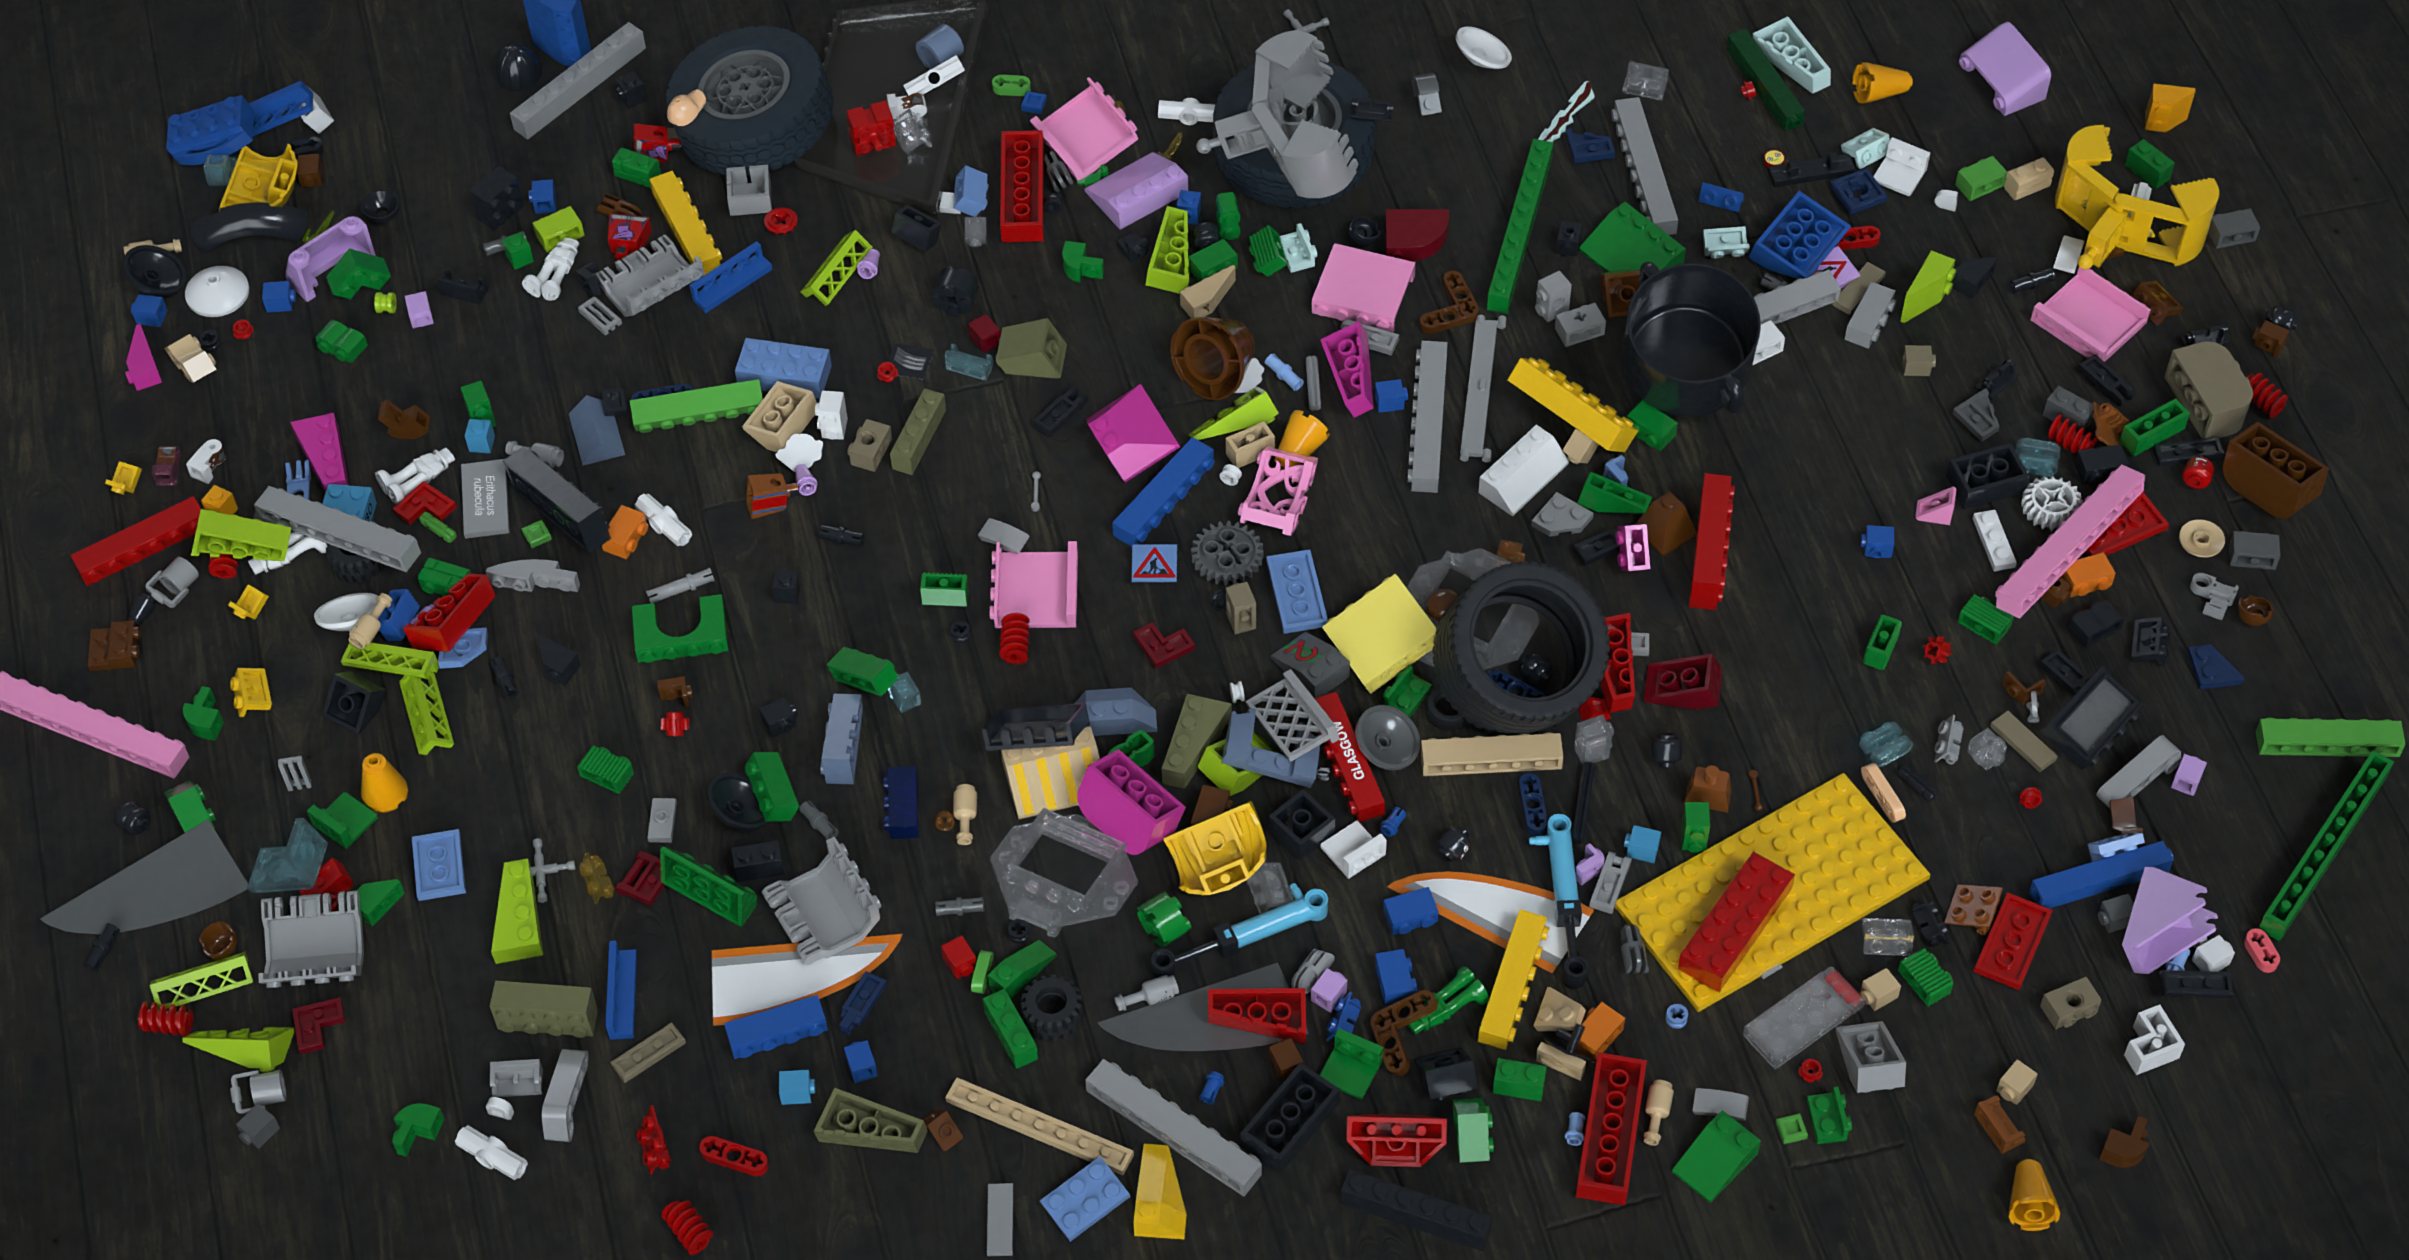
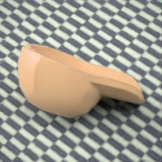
(685, 108)

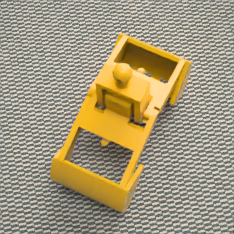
(2109, 211)

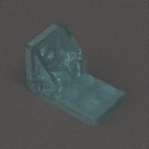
(291, 865)

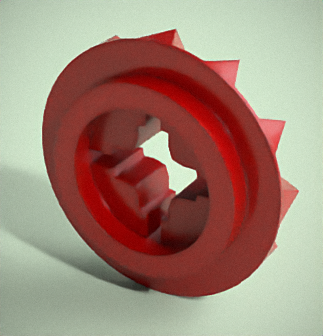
(780, 214)

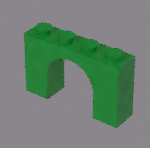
(705, 639)

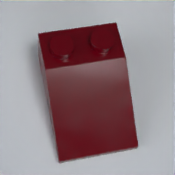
(1684, 682)

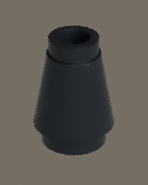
(141, 608)

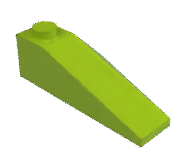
(1248, 411)
(253, 1050)

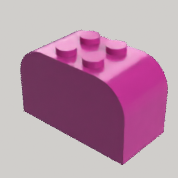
(1128, 803)

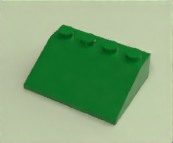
(1629, 240)
(706, 886)

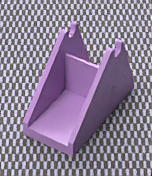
(2165, 920)

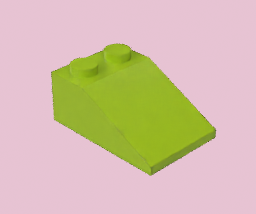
(1929, 285)
(1228, 776)

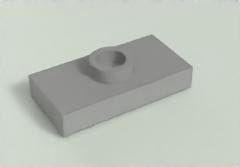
(662, 820)

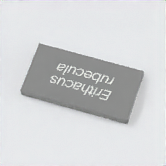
(485, 498)

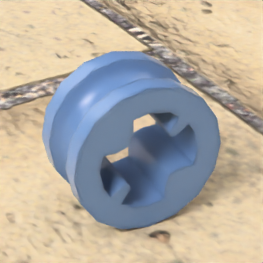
(1677, 1022)

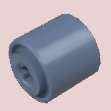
(939, 46)

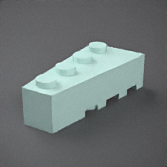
(1793, 55)

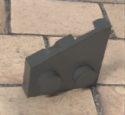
(1978, 415)

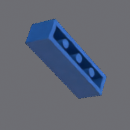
(776, 1027)

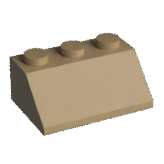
(780, 415)

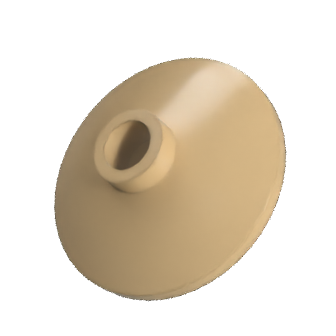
(2202, 531)

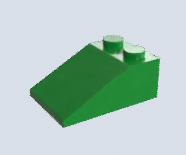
(1717, 1156)

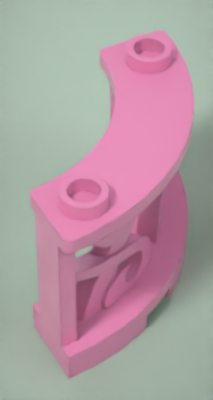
(1280, 519)

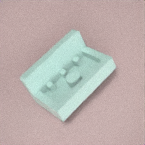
(1725, 241)
(1299, 249)

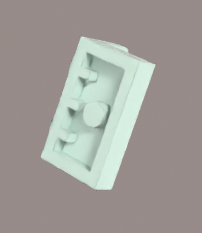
(1867, 147)

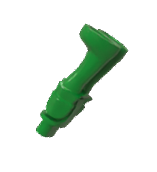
(1474, 992)

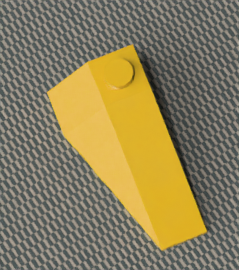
(1159, 1198)

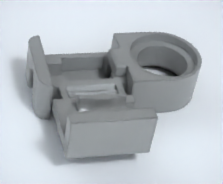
(2219, 594)

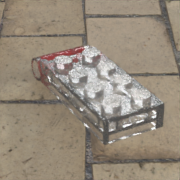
(1803, 1017)

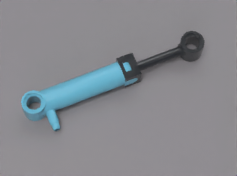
(1568, 906)
(1231, 938)

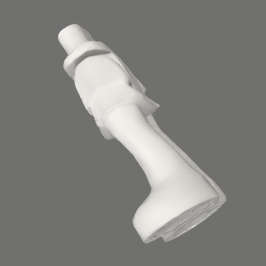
(558, 260)
(426, 468)
(292, 552)

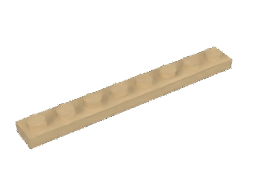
(1038, 1125)

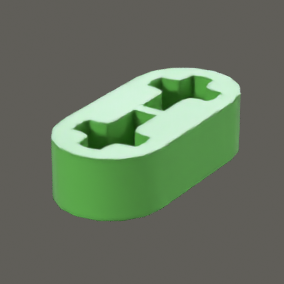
(1011, 85)
(981, 971)

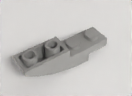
(525, 574)

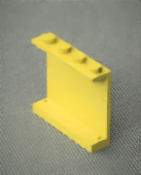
(1382, 633)

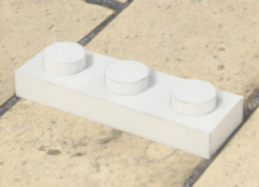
(1994, 540)

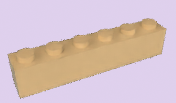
(1491, 754)

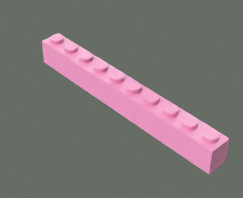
(2069, 541)
(91, 726)

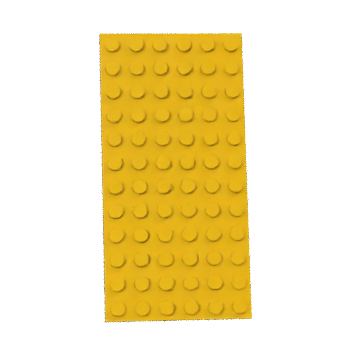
(1842, 867)

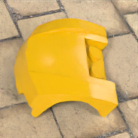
(261, 179)
(1219, 851)

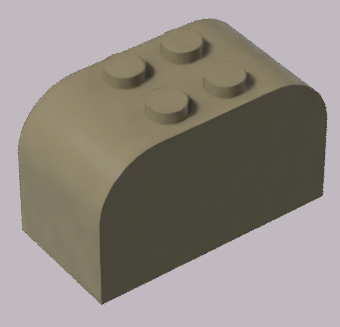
(2210, 388)

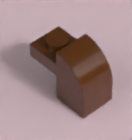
(404, 424)
(2124, 1149)

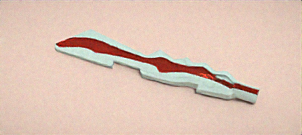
(1564, 117)

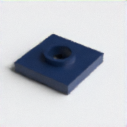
(1858, 181)

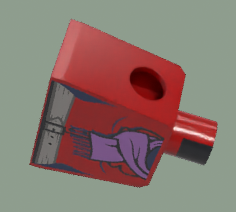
(654, 141)
(627, 233)

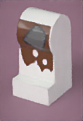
(898, 105)
(205, 460)

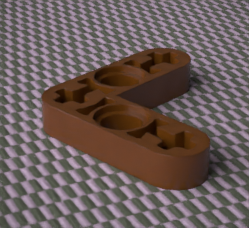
(1457, 309)
(1391, 1028)

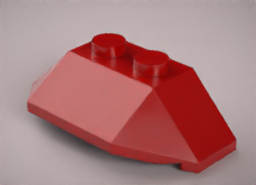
(1396, 1138)

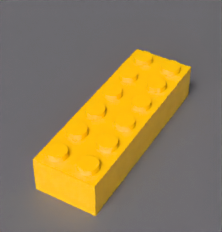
(1573, 404)

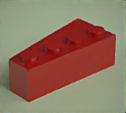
(451, 614)
(1619, 676)
(1261, 1011)

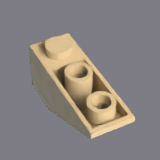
(1206, 295)

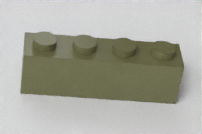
(918, 431)

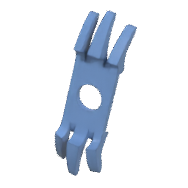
(299, 483)

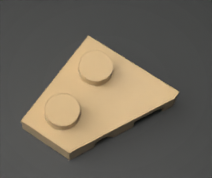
(1558, 1012)

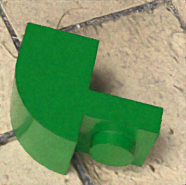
(1078, 264)
(200, 716)
(415, 1121)

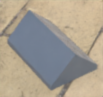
(594, 432)

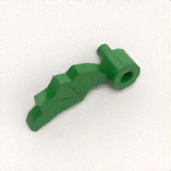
(1093, 178)

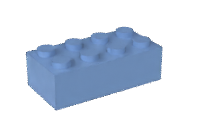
(785, 363)

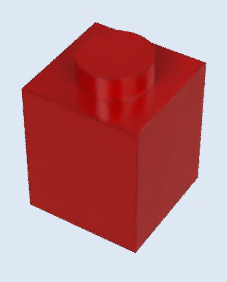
(959, 957)

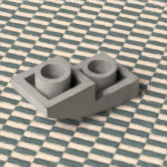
(1010, 538)
(1713, 1101)

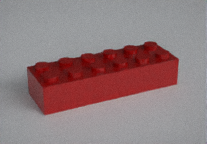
(1022, 186)
(1712, 542)
(1736, 921)
(1611, 1129)

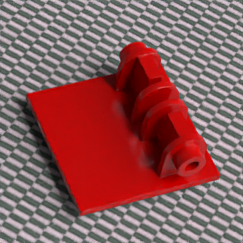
(653, 1142)

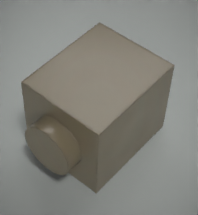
(1918, 360)

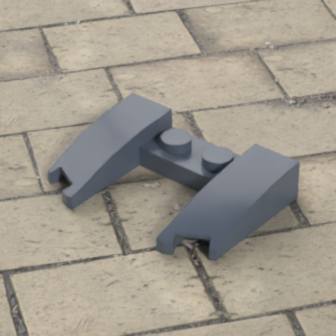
(1242, 755)

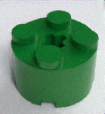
(1163, 918)

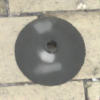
(1394, 731)

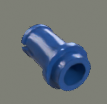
(1390, 825)
(1211, 1088)

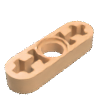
(1883, 792)

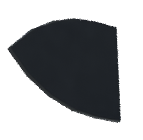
(1572, 1040)

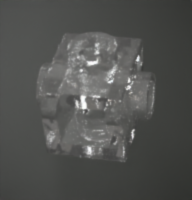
(1987, 749)

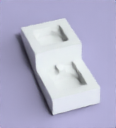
(2068, 254)

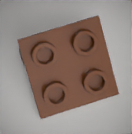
(2109, 423)
(1974, 907)

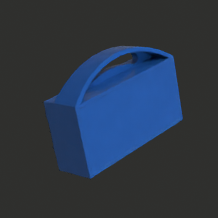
(210, 131)

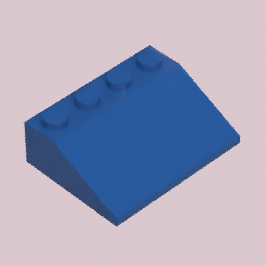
(558, 29)
(1799, 238)

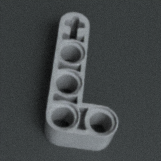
(2140, 771)
(563, 1094)

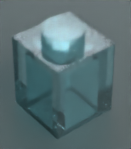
(905, 693)

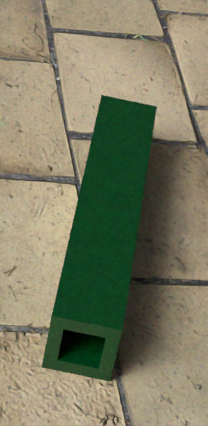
(1765, 80)

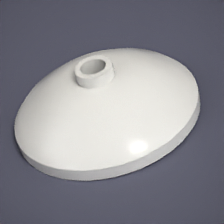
(1483, 48)
(217, 291)
(345, 611)

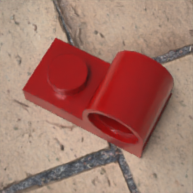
(331, 878)

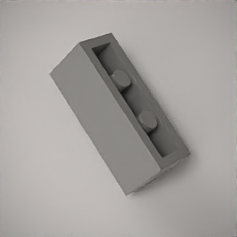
(1870, 315)

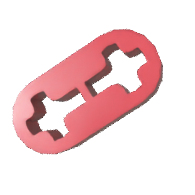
(2262, 950)

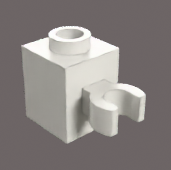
(2213, 954)

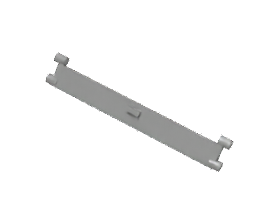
(1479, 388)

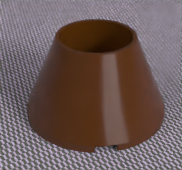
(1212, 355)

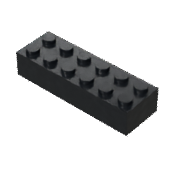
(557, 499)

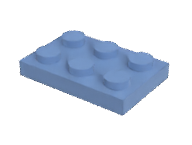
(438, 865)
(1085, 1198)

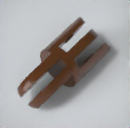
(616, 205)

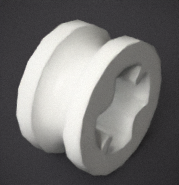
(1230, 474)
(1236, 692)

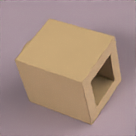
(1580, 447)
(1880, 989)
(2016, 1082)

